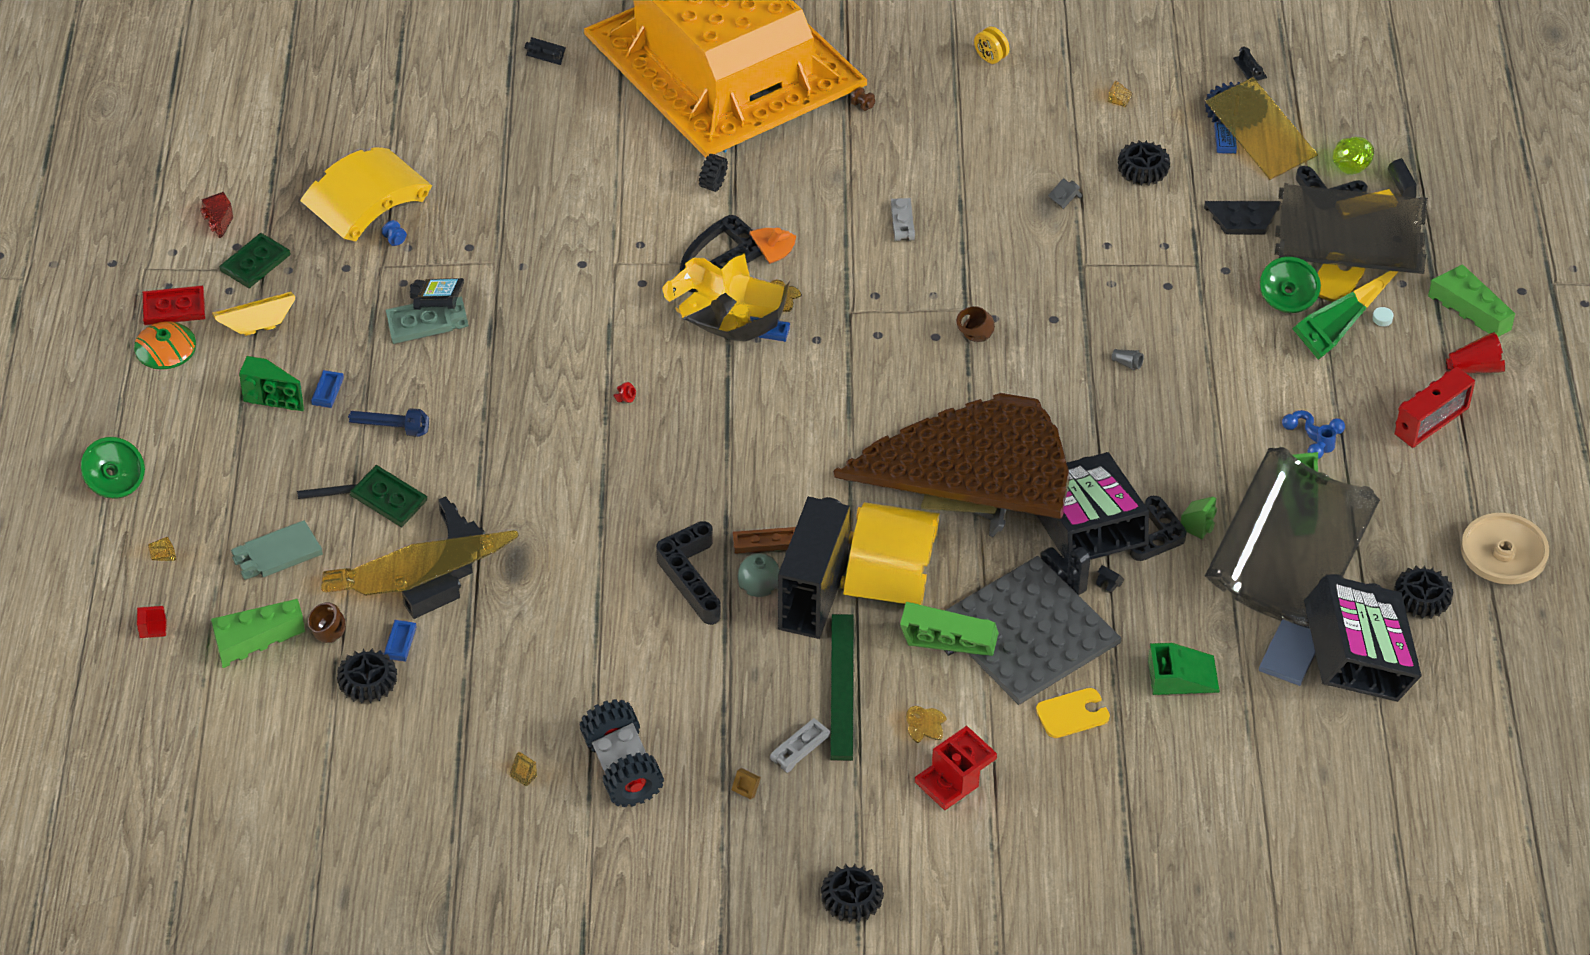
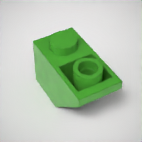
(1199, 517)

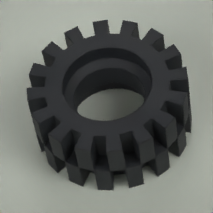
(713, 172)

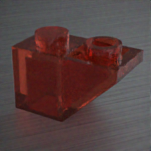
(218, 212)

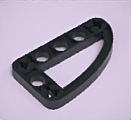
(745, 245)

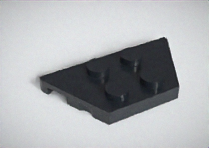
(1243, 216)

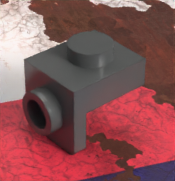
(1065, 192)

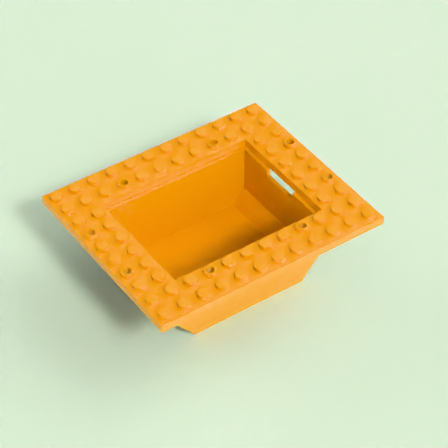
(711, 55)

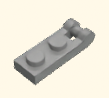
(902, 219)
(800, 744)

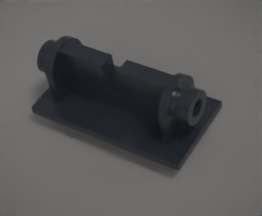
(545, 51)
(1249, 65)

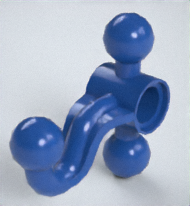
(1323, 436)

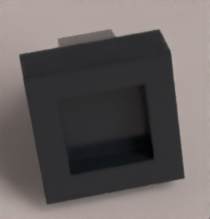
(1109, 576)

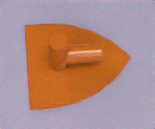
(773, 242)

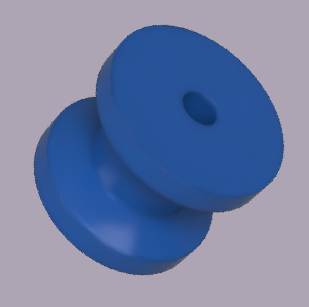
(394, 233)

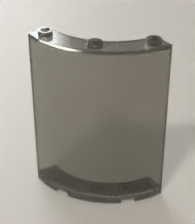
(1352, 228)
(1289, 536)

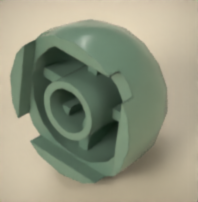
(758, 575)

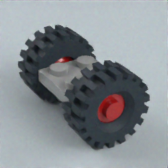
(614, 737)

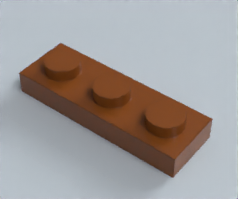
(762, 540)

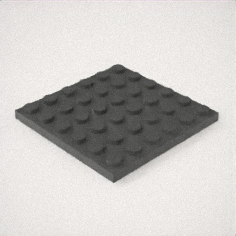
(1041, 629)

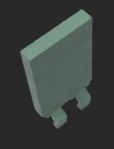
(412, 324)
(277, 551)

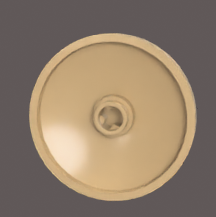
(1505, 548)

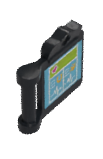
(435, 292)

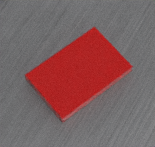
(173, 305)

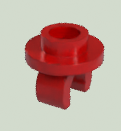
(626, 393)

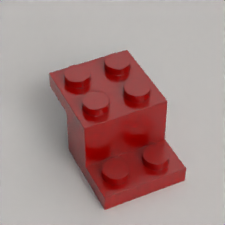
(955, 767)

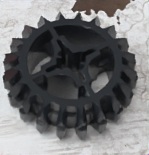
(1143, 162)
(1424, 591)
(353, 678)
(863, 899)

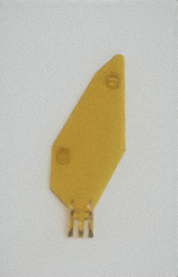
(415, 564)

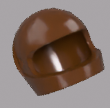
(978, 326)
(325, 623)

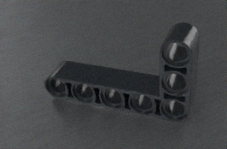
(672, 558)

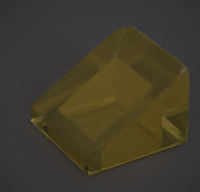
(1119, 94)
(162, 550)
(523, 769)

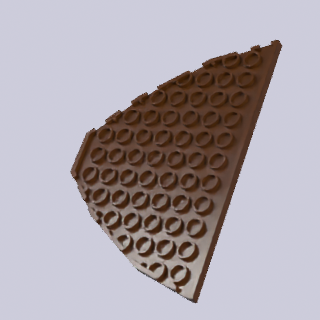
(981, 454)

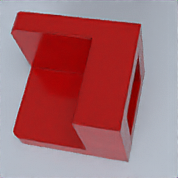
(151, 621)

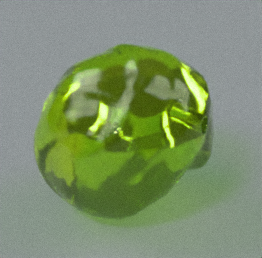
(1353, 154)

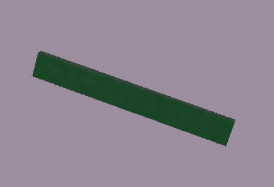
(842, 687)

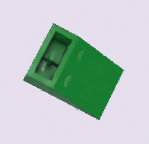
(269, 385)
(1181, 670)

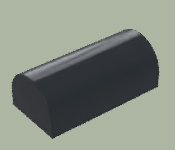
(1402, 178)

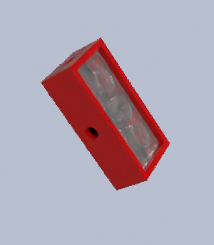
(1434, 407)

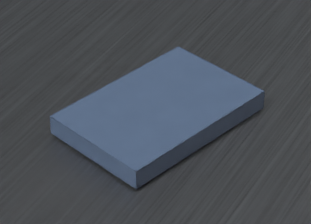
(1289, 653)

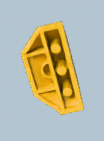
(257, 314)

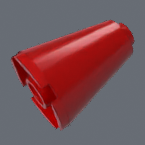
(1478, 356)

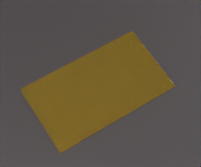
(1261, 128)

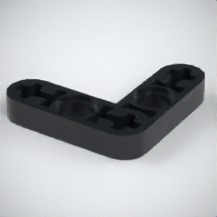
(1314, 180)
(1165, 531)
(1074, 573)

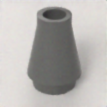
(1130, 358)

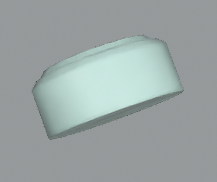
(1383, 316)

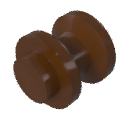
(866, 100)

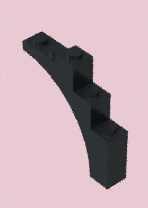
(445, 588)

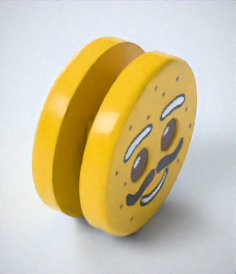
(991, 45)

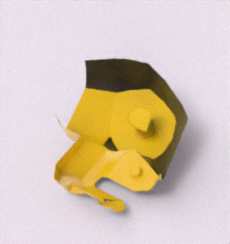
(727, 299)

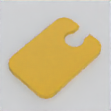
(1337, 282)
(1068, 713)

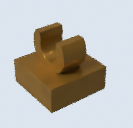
(746, 783)

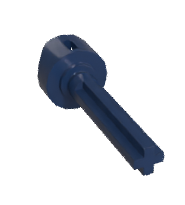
(410, 421)

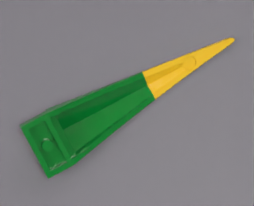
(1329, 324)

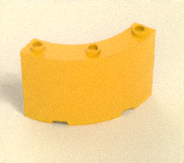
(362, 189)
(890, 553)

